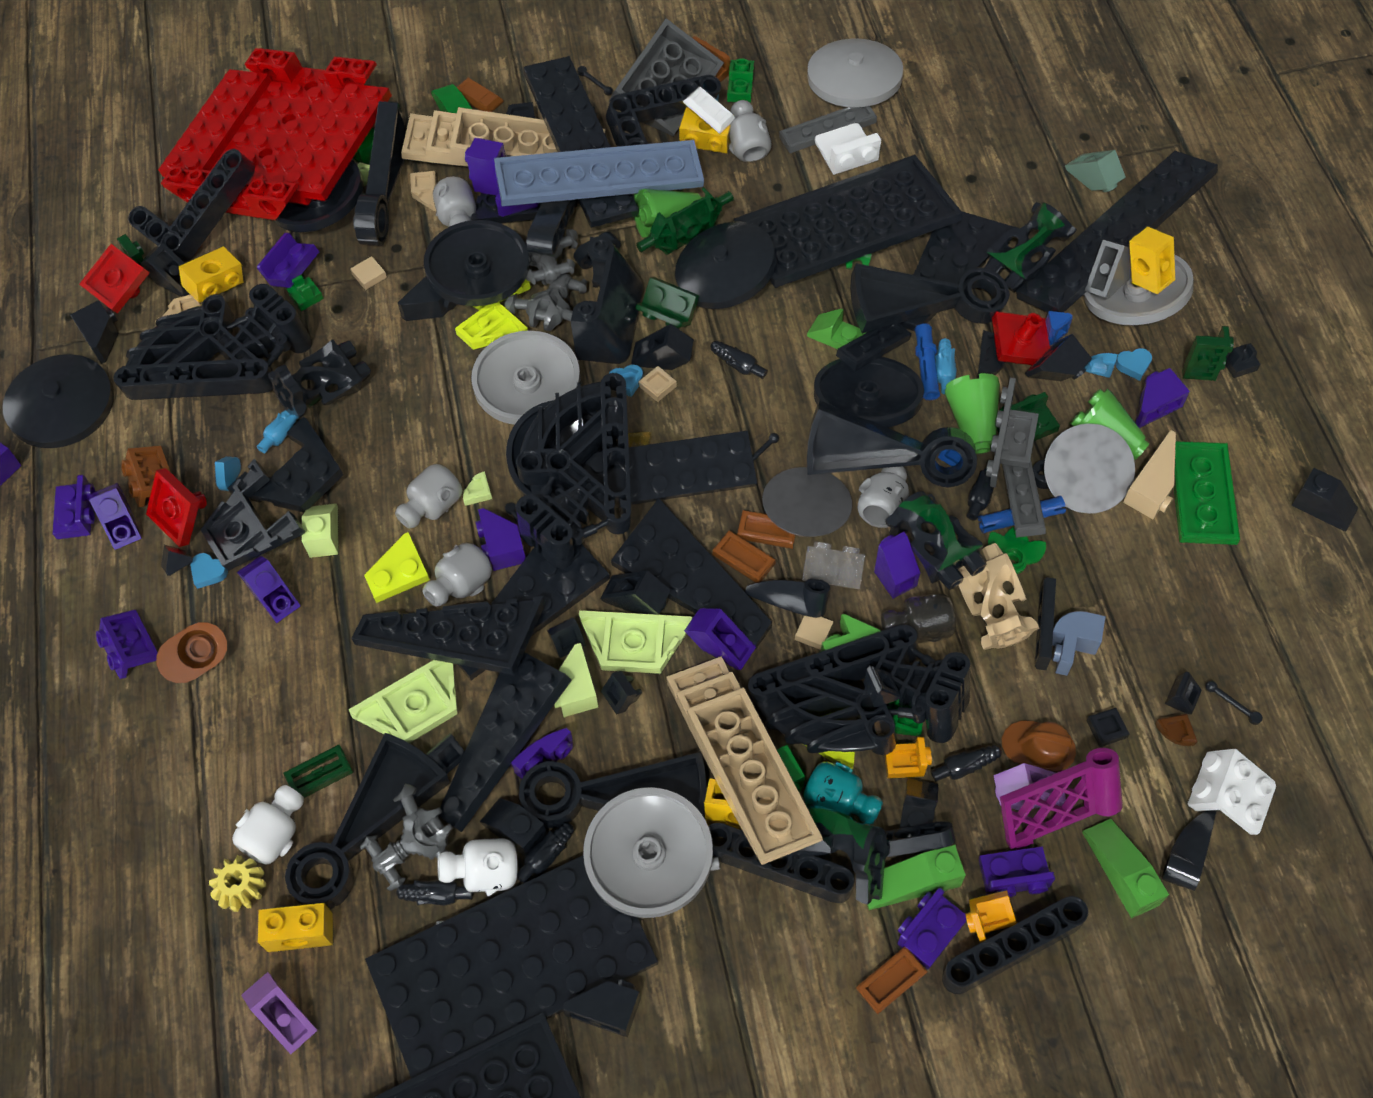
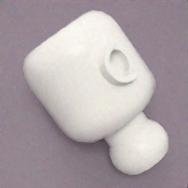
(267, 827)
(484, 865)

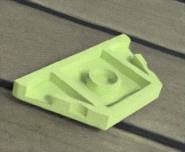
(633, 640)
(412, 703)

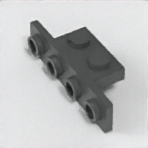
(1015, 436)

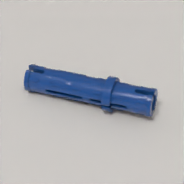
(926, 352)
(1004, 518)

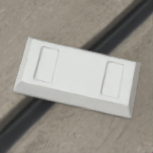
(709, 109)

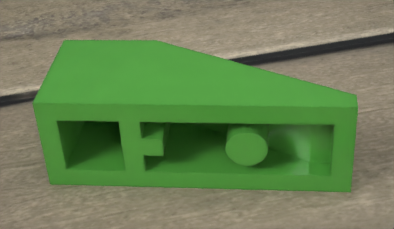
(1126, 868)
(921, 875)

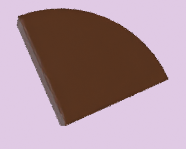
(1177, 730)

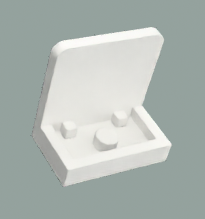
(848, 148)
(1235, 787)

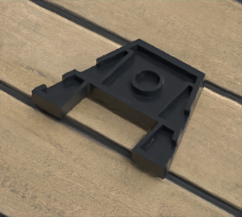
(302, 477)
(238, 531)

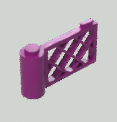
(1098, 788)

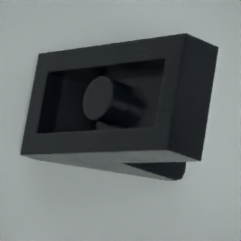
(919, 803)

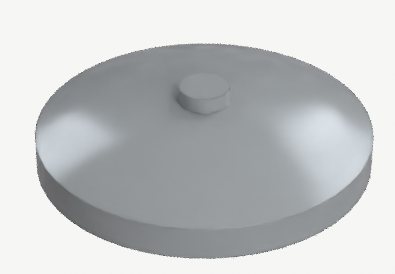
(855, 72)
(1140, 306)
(523, 372)
(648, 852)

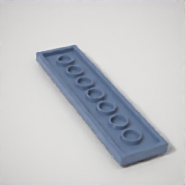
(597, 172)

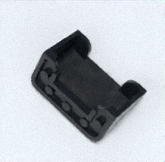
(607, 328)

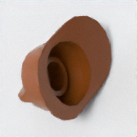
(191, 652)
(1039, 745)

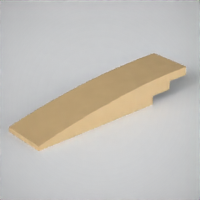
(448, 135)
(743, 760)

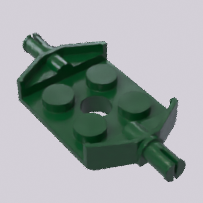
(682, 226)

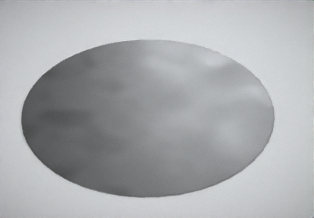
(1089, 468)
(806, 502)

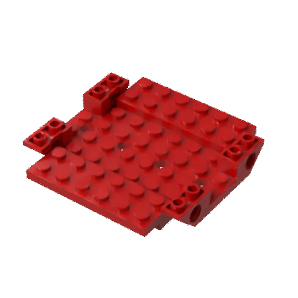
(288, 121)

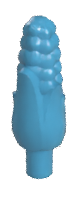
(945, 363)
(276, 431)

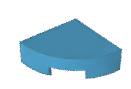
(1102, 364)

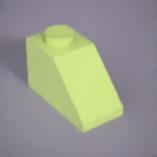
(321, 530)
(580, 692)

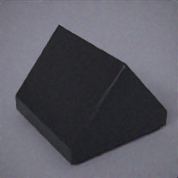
(174, 559)
(880, 686)
(1184, 693)
(447, 753)

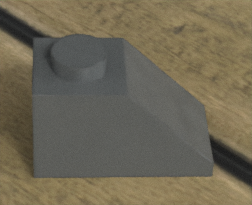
(1110, 269)

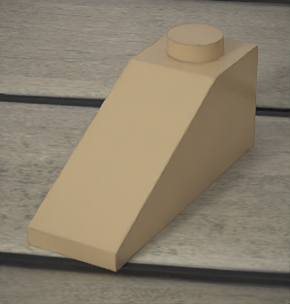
(1155, 482)

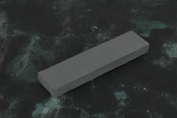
(804, 134)
(1024, 500)

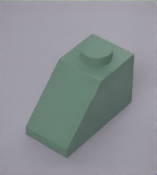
(1097, 170)

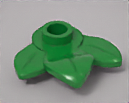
(1018, 548)

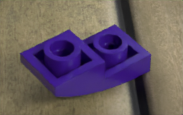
(551, 747)

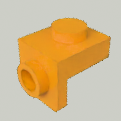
(908, 760)
(990, 914)

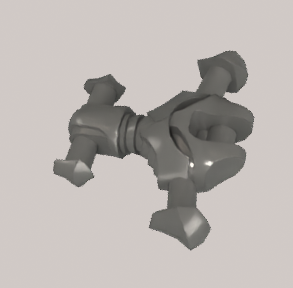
(547, 263)
(549, 303)
(421, 835)

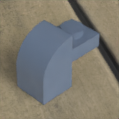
(1073, 633)

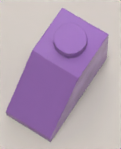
(1020, 777)
(278, 1013)

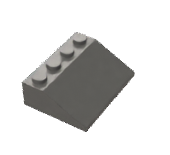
(668, 59)

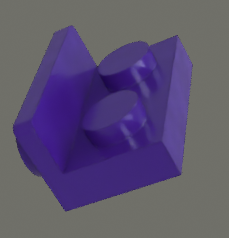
(286, 261)
(73, 509)
(125, 642)
(1016, 871)
(932, 928)

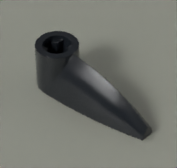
(804, 598)
(1189, 852)

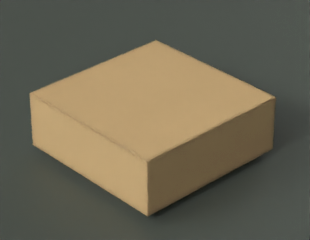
(368, 273)
(657, 383)
(814, 631)

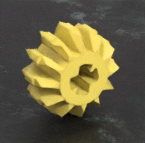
(234, 895)

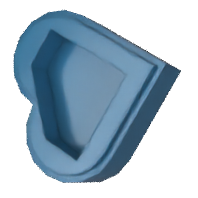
(1134, 363)
(632, 376)
(226, 472)
(207, 570)

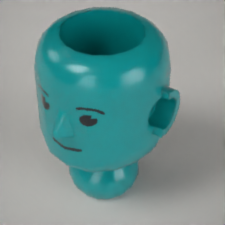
(841, 790)

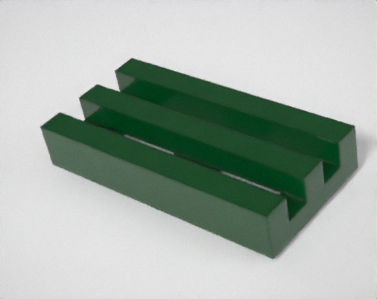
(312, 787)

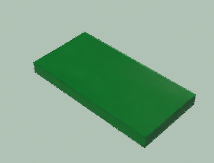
(1204, 494)

